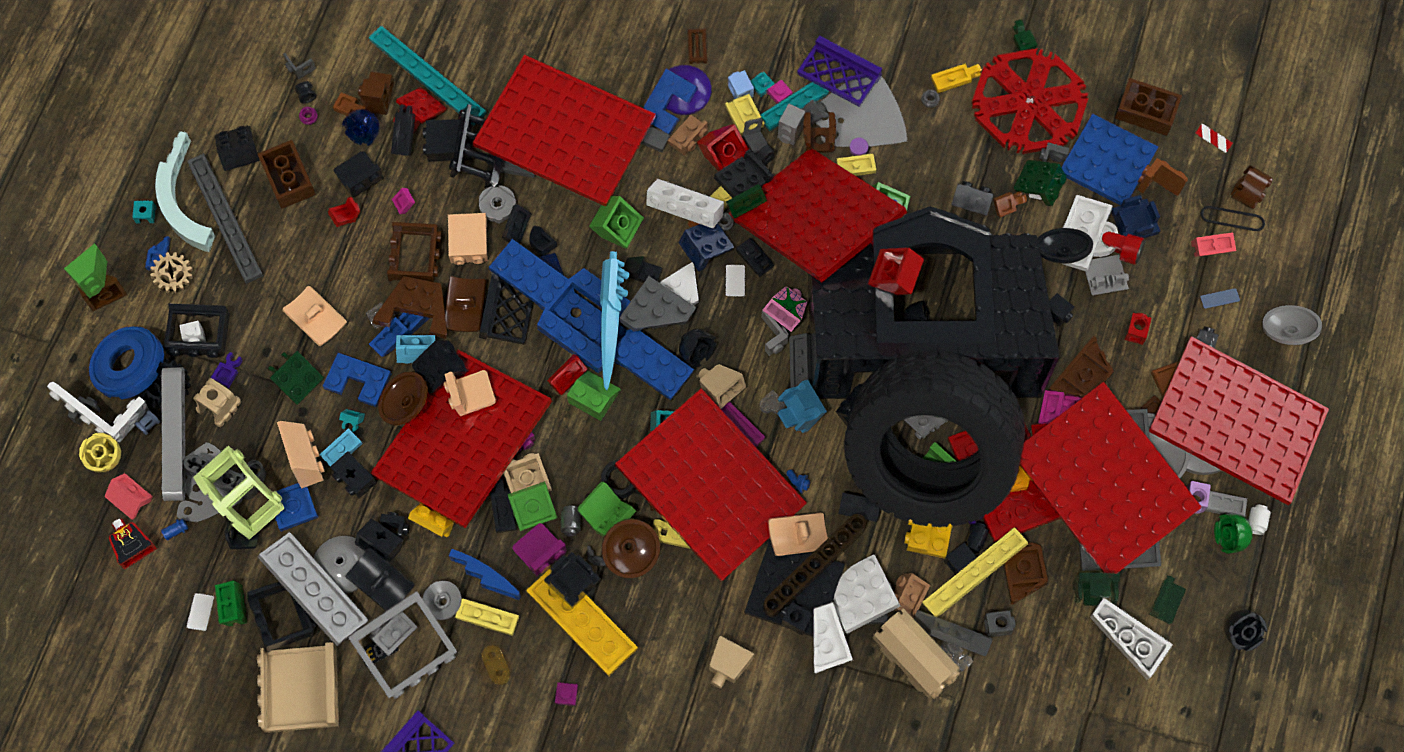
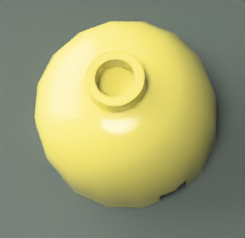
(100, 452)

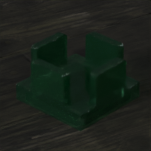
(1096, 587)

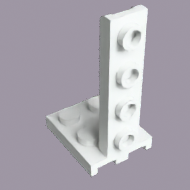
(122, 424)

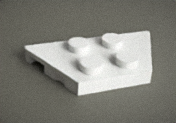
(683, 284)

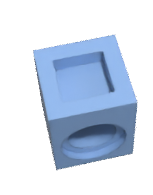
(740, 85)

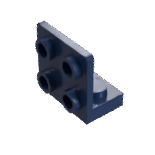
(704, 243)

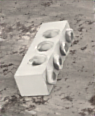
(685, 203)

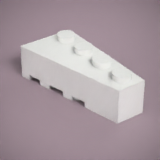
(1132, 638)

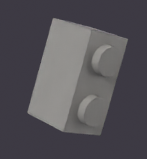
(791, 124)

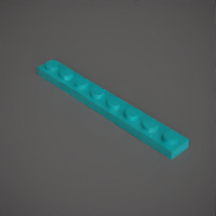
(424, 72)

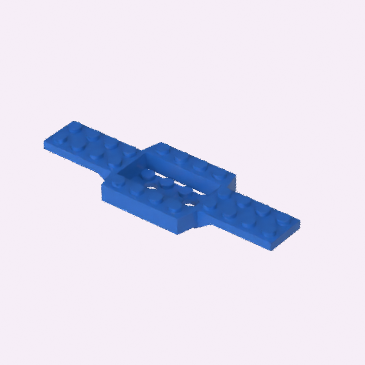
(582, 334)

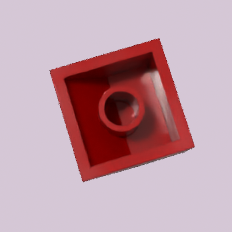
(896, 270)

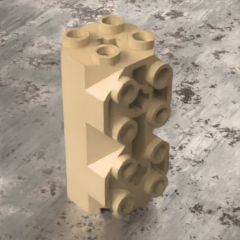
(916, 654)

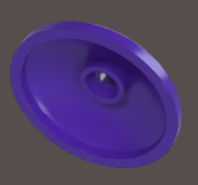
(701, 96)

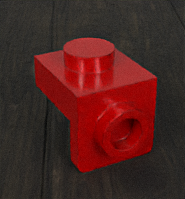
(344, 213)

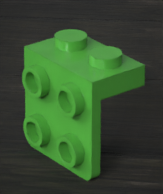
(604, 509)

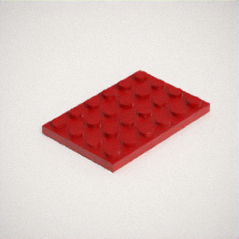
(1020, 509)

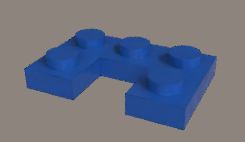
(667, 86)
(372, 376)

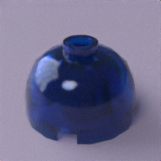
(361, 126)

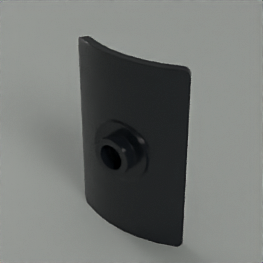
(379, 579)

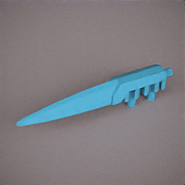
(610, 299)

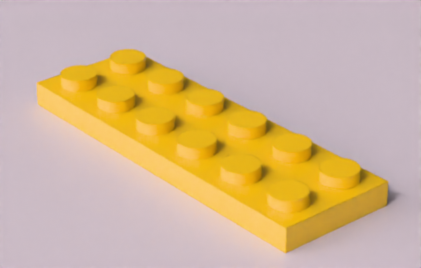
(586, 626)

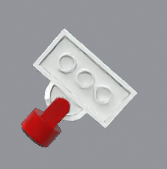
(1092, 219)

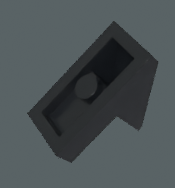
(640, 270)

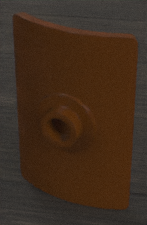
(464, 304)

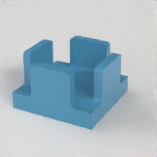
(802, 407)

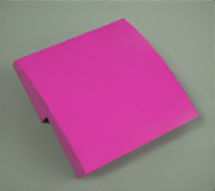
(1055, 404)

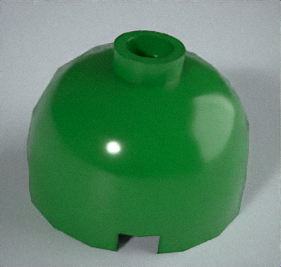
(1233, 533)

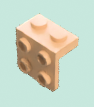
(469, 392)

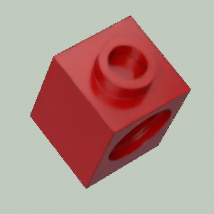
(1134, 334)

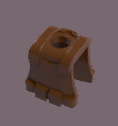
(811, 134)

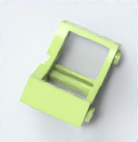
(215, 469)

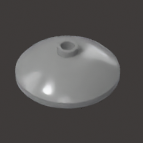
(1292, 325)
(339, 548)

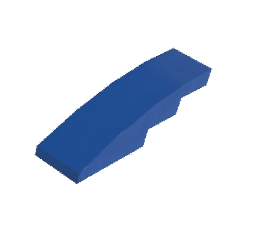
(404, 325)
(490, 579)

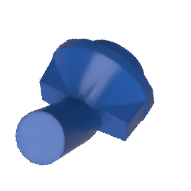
(801, 482)

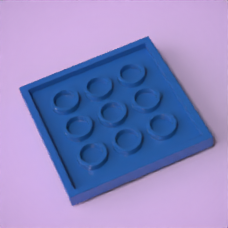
(1108, 160)

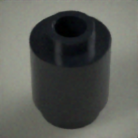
(976, 537)

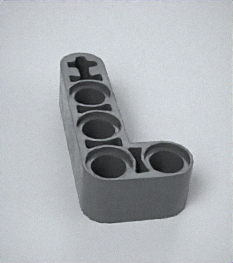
(220, 482)

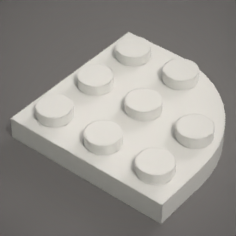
(863, 594)

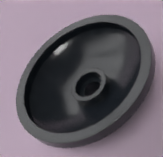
(1065, 245)

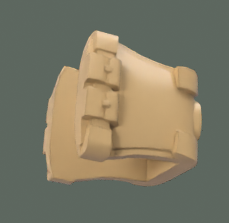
(222, 406)

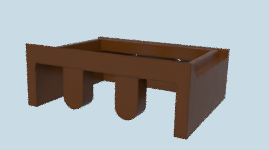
(414, 229)

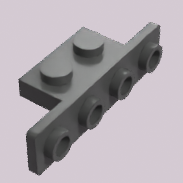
(953, 633)

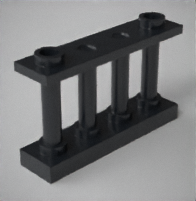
(491, 175)

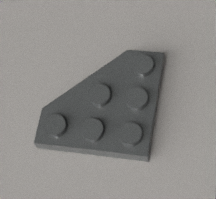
(655, 308)

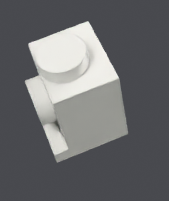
(192, 332)

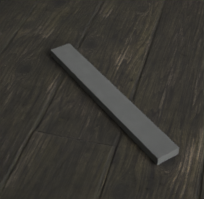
(225, 218)

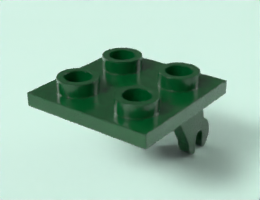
(296, 377)

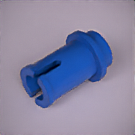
(174, 529)

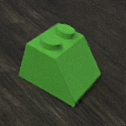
(616, 222)
(89, 271)
(591, 396)

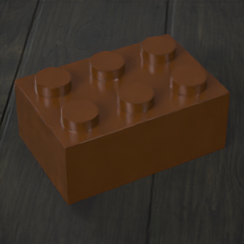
(1148, 106)
(286, 174)

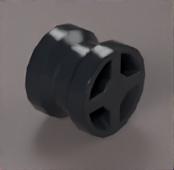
(305, 92)

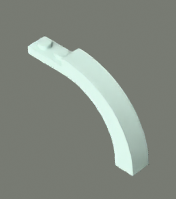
(167, 173)

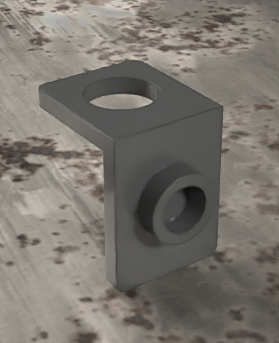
(298, 70)
(754, 136)

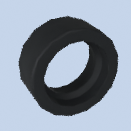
(604, 478)

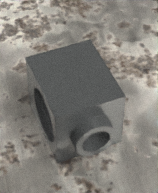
(993, 630)

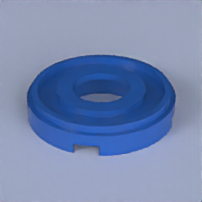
(138, 374)

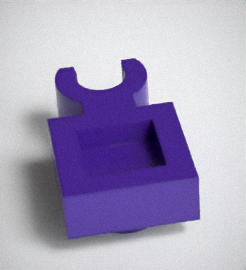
(226, 372)

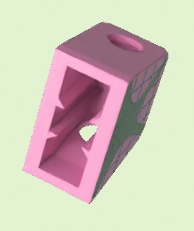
(786, 307)

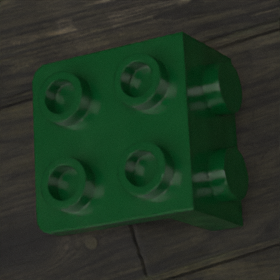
(1041, 179)

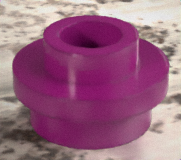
(305, 112)

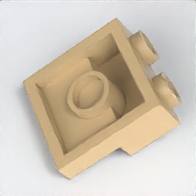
(526, 473)

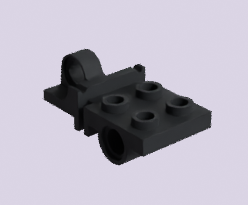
(746, 172)

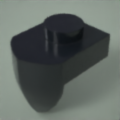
(541, 241)

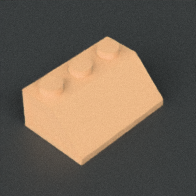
(301, 453)

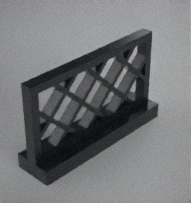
(490, 313)

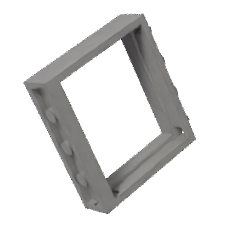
(429, 668)

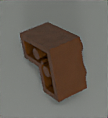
(376, 92)

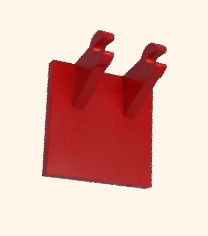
(424, 105)

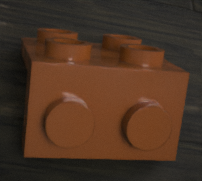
(1164, 175)

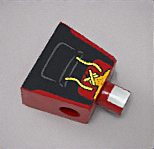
(129, 543)

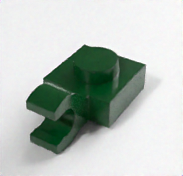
(1023, 39)

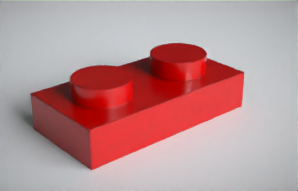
(567, 374)

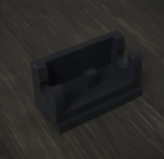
(855, 504)

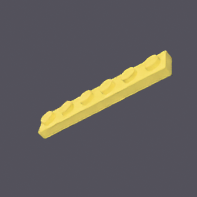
(975, 572)

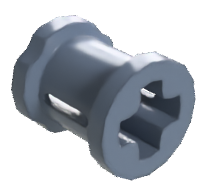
(147, 422)

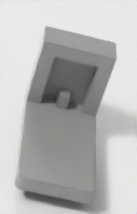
(780, 340)

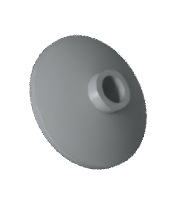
(436, 593)

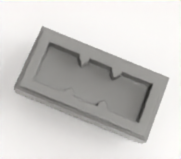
(1226, 504)

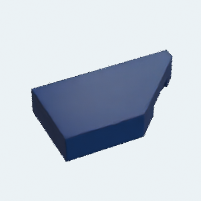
(155, 251)

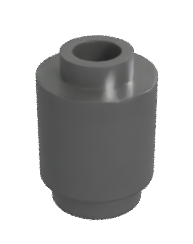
(570, 520)

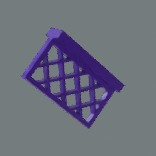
(850, 61)
(408, 731)

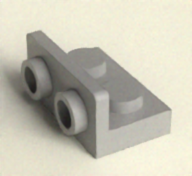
(393, 632)

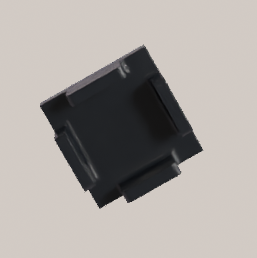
(572, 578)

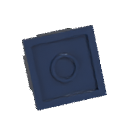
(1137, 217)

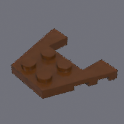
(415, 298)

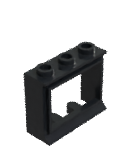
(195, 349)
(307, 624)

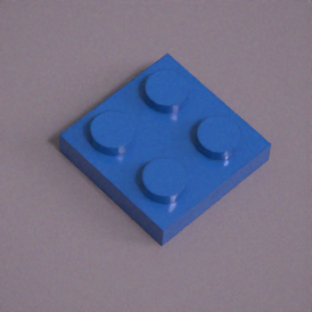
(297, 505)

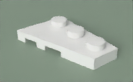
(829, 639)

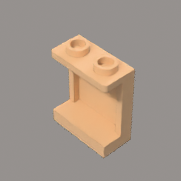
(467, 238)

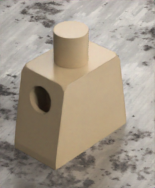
(721, 384)
(728, 662)

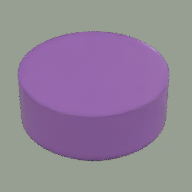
(858, 146)

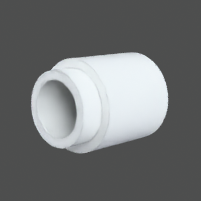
(1259, 519)

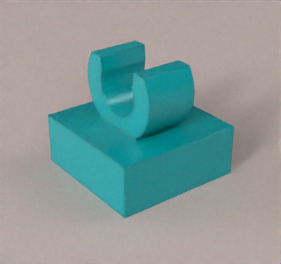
(761, 83)
(352, 417)

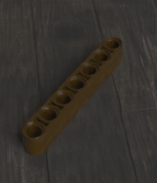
(810, 573)

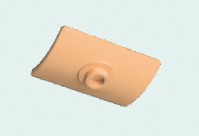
(315, 316)
(797, 533)

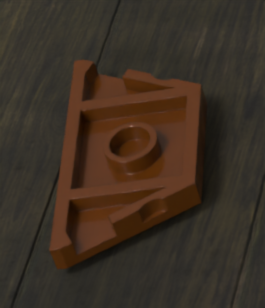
(1084, 372)
(1025, 572)

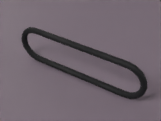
(1233, 211)

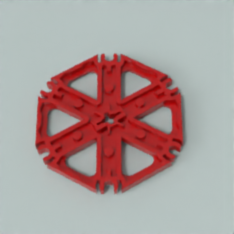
(1040, 109)

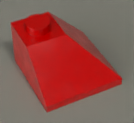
(723, 146)

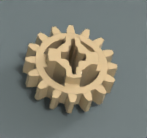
(178, 271)

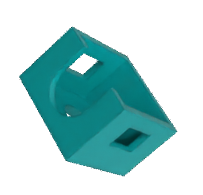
(149, 214)

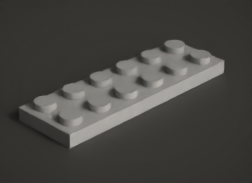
(313, 588)

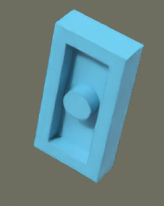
(340, 446)

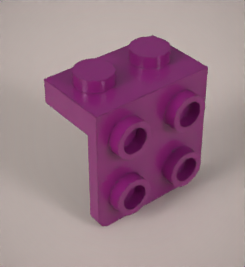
(539, 549)

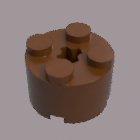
(1251, 186)

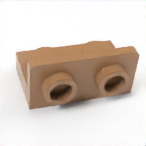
(688, 135)
(910, 593)

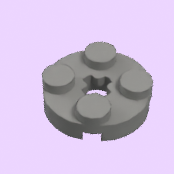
(492, 194)

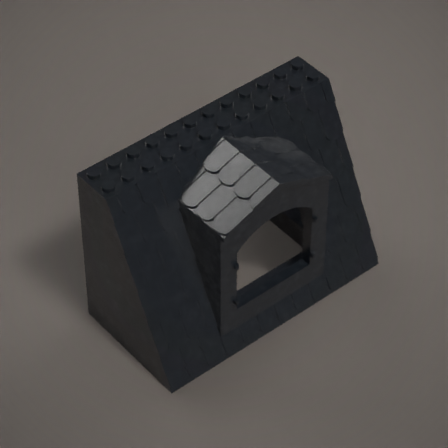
(1013, 322)

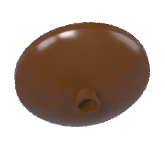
(403, 398)
(641, 554)

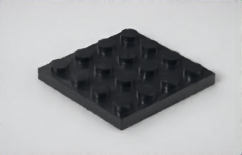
(775, 570)

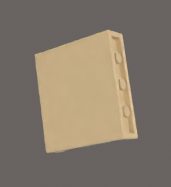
(298, 688)

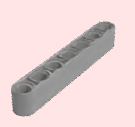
(173, 434)

